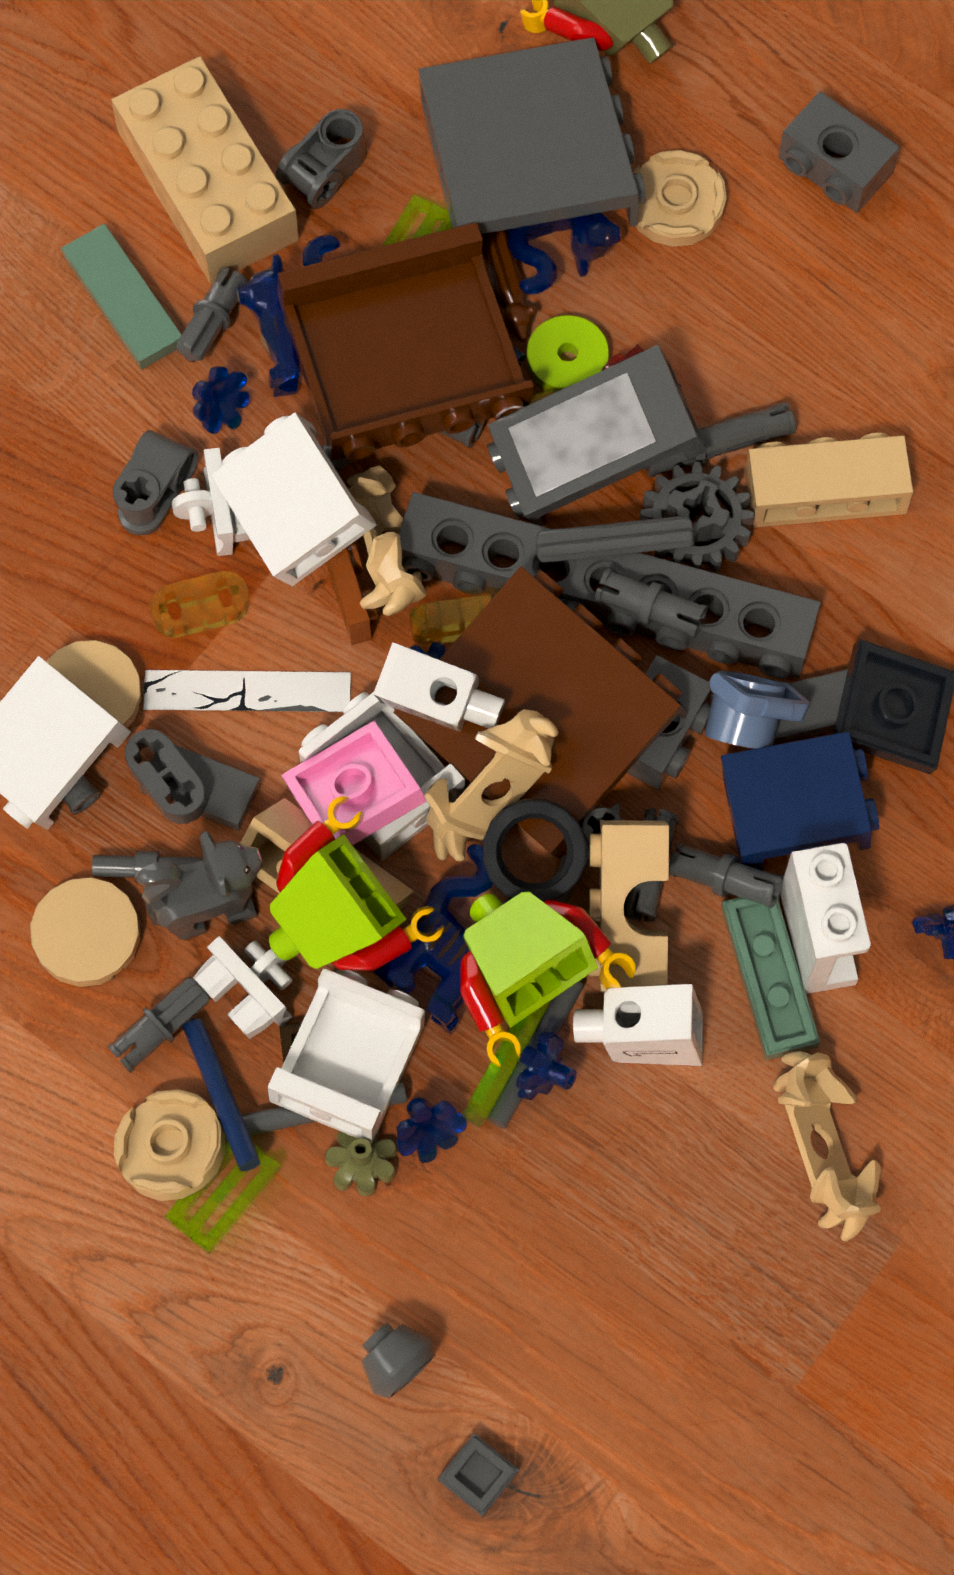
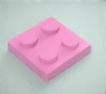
(366, 772)

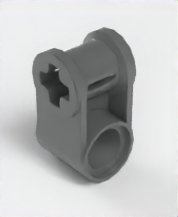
(319, 165)
(152, 482)

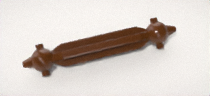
(505, 283)

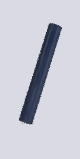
(221, 1095)

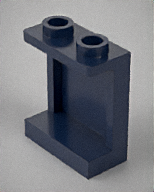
(798, 797)

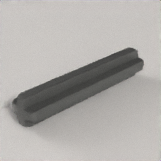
(614, 539)

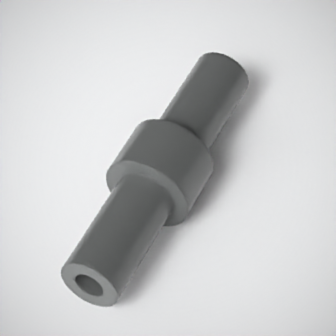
(131, 865)

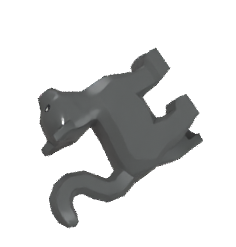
(201, 890)

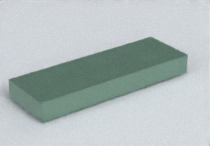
(122, 296)
(770, 977)

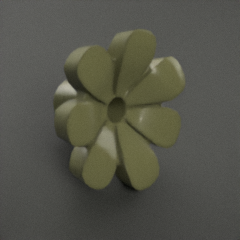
(361, 1167)

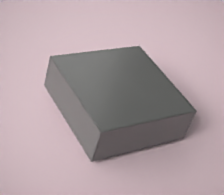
(478, 1475)

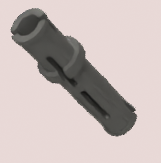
(734, 435)

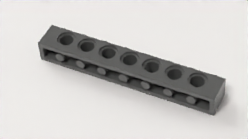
(736, 603)

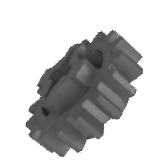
(715, 532)

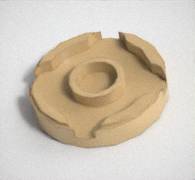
(681, 198)
(103, 675)
(85, 932)
(170, 1145)

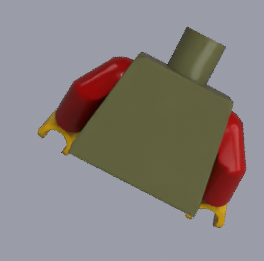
(608, 21)

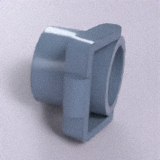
(748, 708)

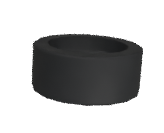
(538, 809)

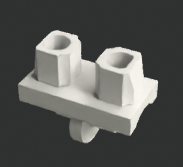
(198, 504)
(261, 1005)

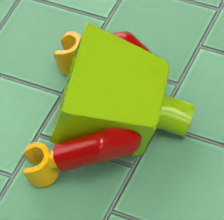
(336, 906)
(526, 957)

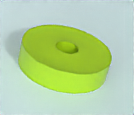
(565, 335)

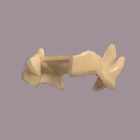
(393, 585)
(520, 756)
(808, 1099)

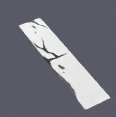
(246, 690)

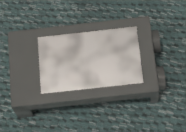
(593, 434)

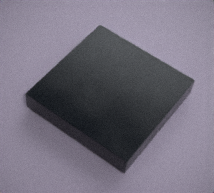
(895, 706)

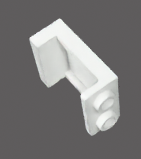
(291, 499)
(48, 741)
(412, 751)
(824, 917)
(348, 1054)

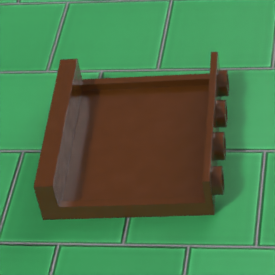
(402, 342)
(554, 663)

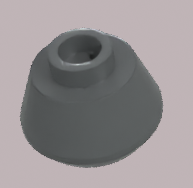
(395, 1358)

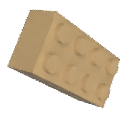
(205, 169)

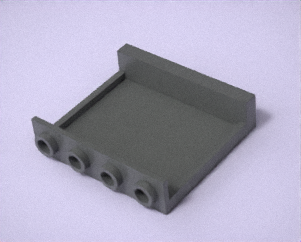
(529, 137)

